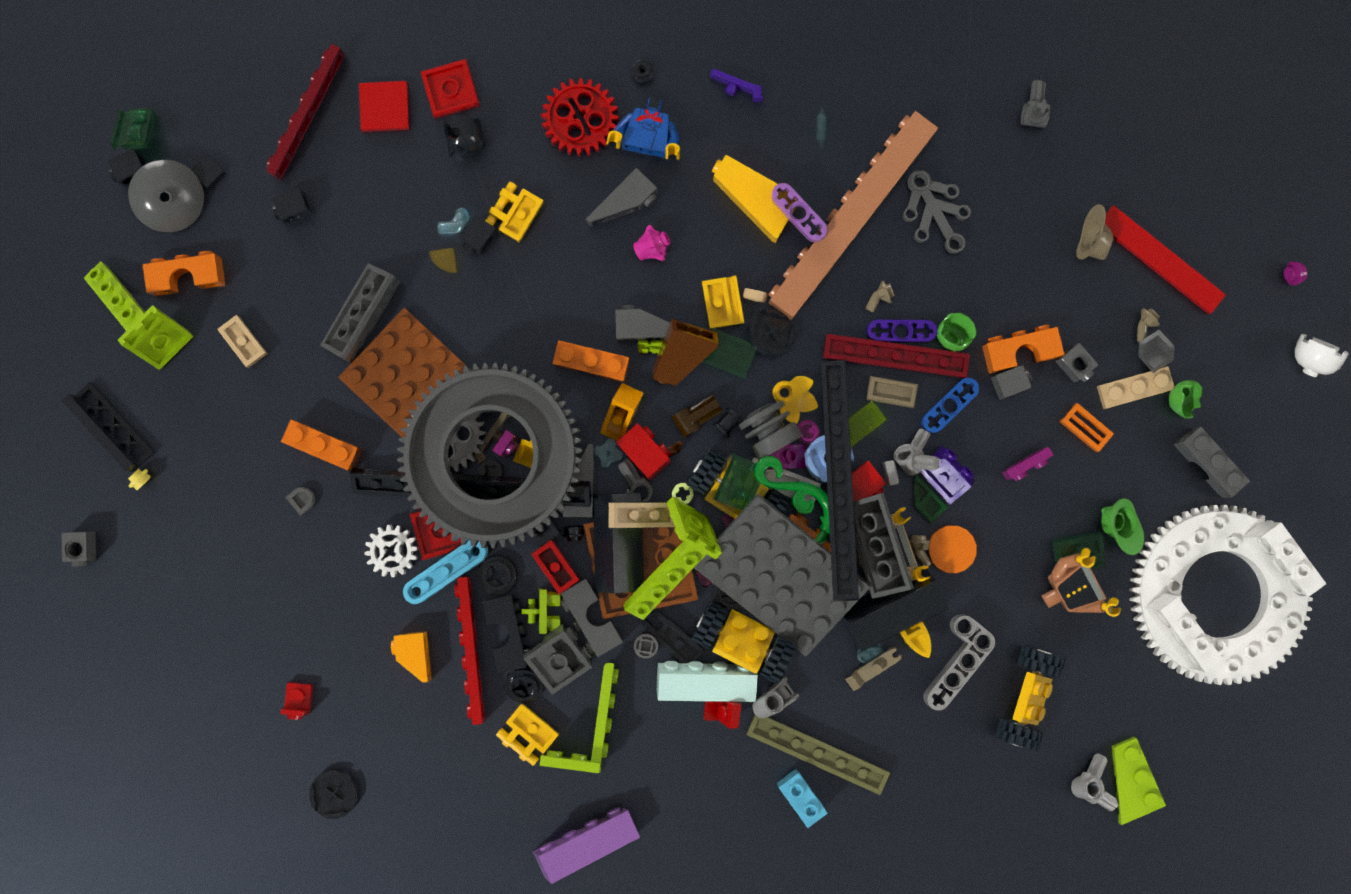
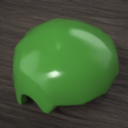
(956, 331)
(1185, 398)

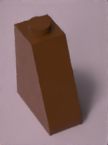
(682, 351)

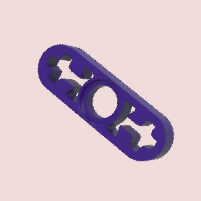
(919, 337)

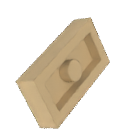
(242, 341)

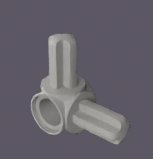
(912, 458)
(1091, 780)

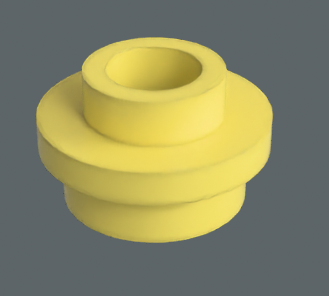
(139, 478)

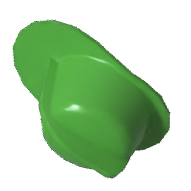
(1123, 524)

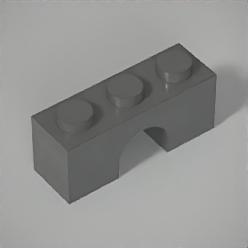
(1221, 471)
(599, 637)

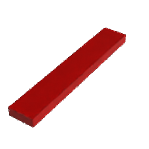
(1163, 261)

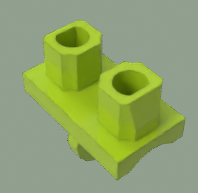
(546, 623)

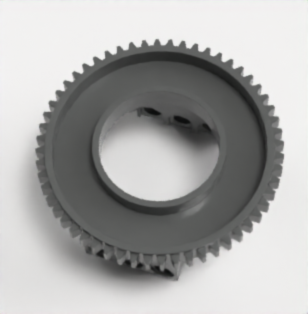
(428, 445)

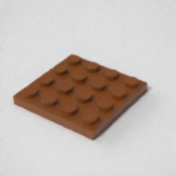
(399, 368)
(657, 547)

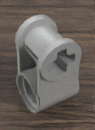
(777, 696)

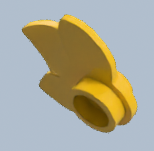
(798, 399)

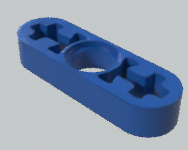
(958, 388)

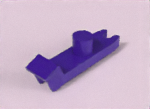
(735, 83)

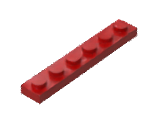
(470, 660)

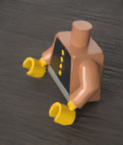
(1077, 586)

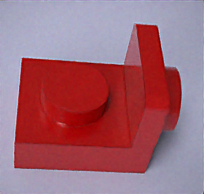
(297, 700)
(725, 712)

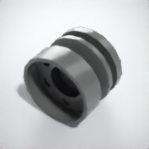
(770, 429)

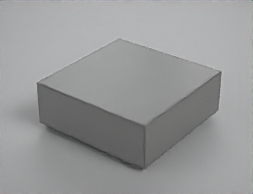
(890, 472)

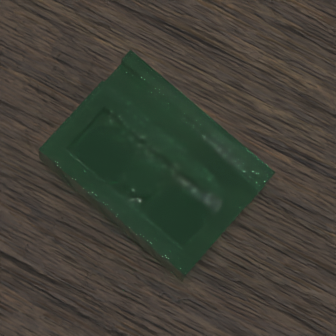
(133, 128)
(731, 355)
(738, 483)
(1075, 544)

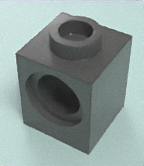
(1066, 362)
(1012, 382)
(88, 544)

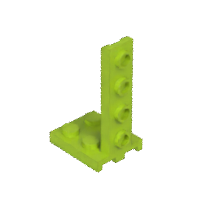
(148, 333)
(698, 541)
(603, 725)

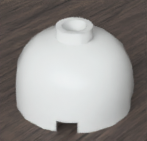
(1318, 356)

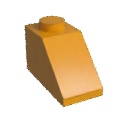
(621, 412)
(413, 654)

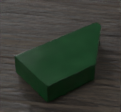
(926, 501)

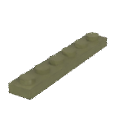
(818, 753)

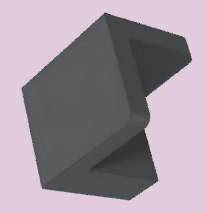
(1156, 351)

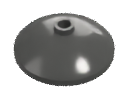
(183, 189)

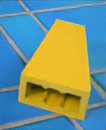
(752, 195)

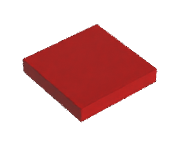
(450, 88)
(384, 106)
(429, 541)

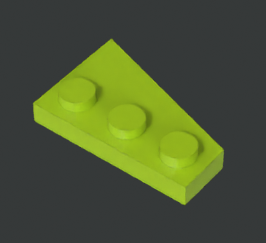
(1135, 783)

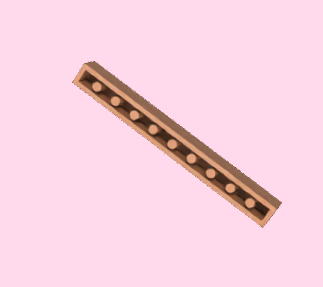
(853, 215)

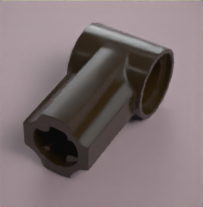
(693, 417)

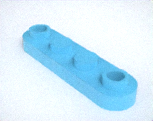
(443, 572)

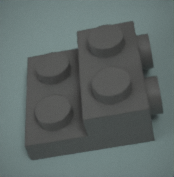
(559, 659)

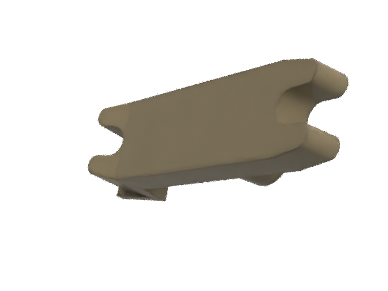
(493, 435)
(873, 668)

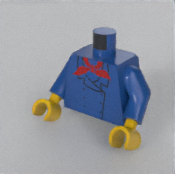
(647, 132)

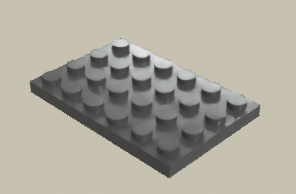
(778, 575)

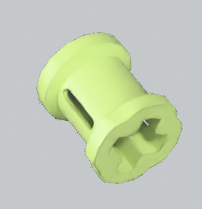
(686, 488)

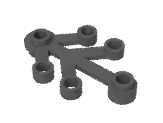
(934, 208)

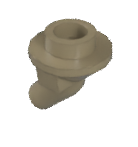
(884, 293)
(1149, 318)
(919, 544)

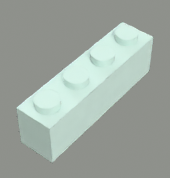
(705, 682)

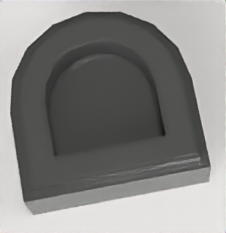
(302, 499)

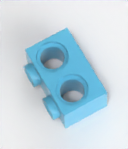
(802, 798)

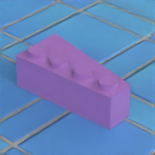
(586, 844)

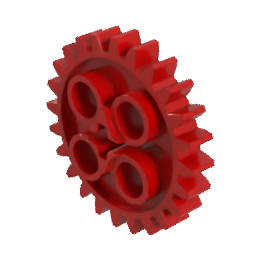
(560, 126)

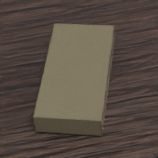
(891, 392)

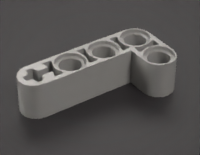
(955, 665)

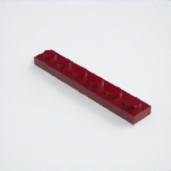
(309, 104)
(896, 356)

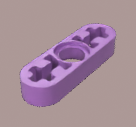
(781, 204)

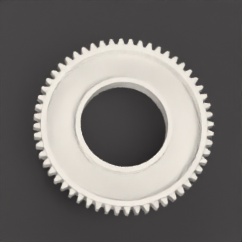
(1284, 581)

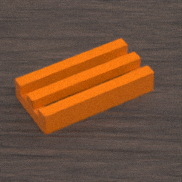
(1070, 415)

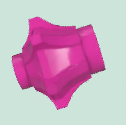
(652, 244)

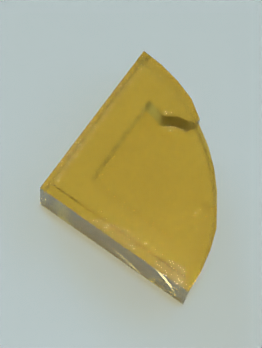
(444, 259)

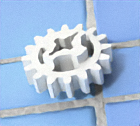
(383, 544)

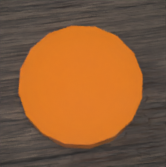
(952, 549)

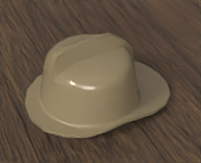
(1095, 236)

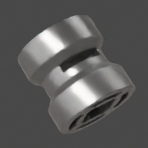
(649, 645)

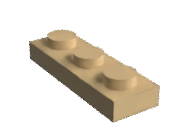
(1135, 387)
(639, 515)

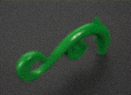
(800, 488)

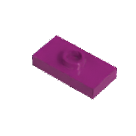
(791, 456)

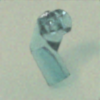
(457, 224)
(869, 654)

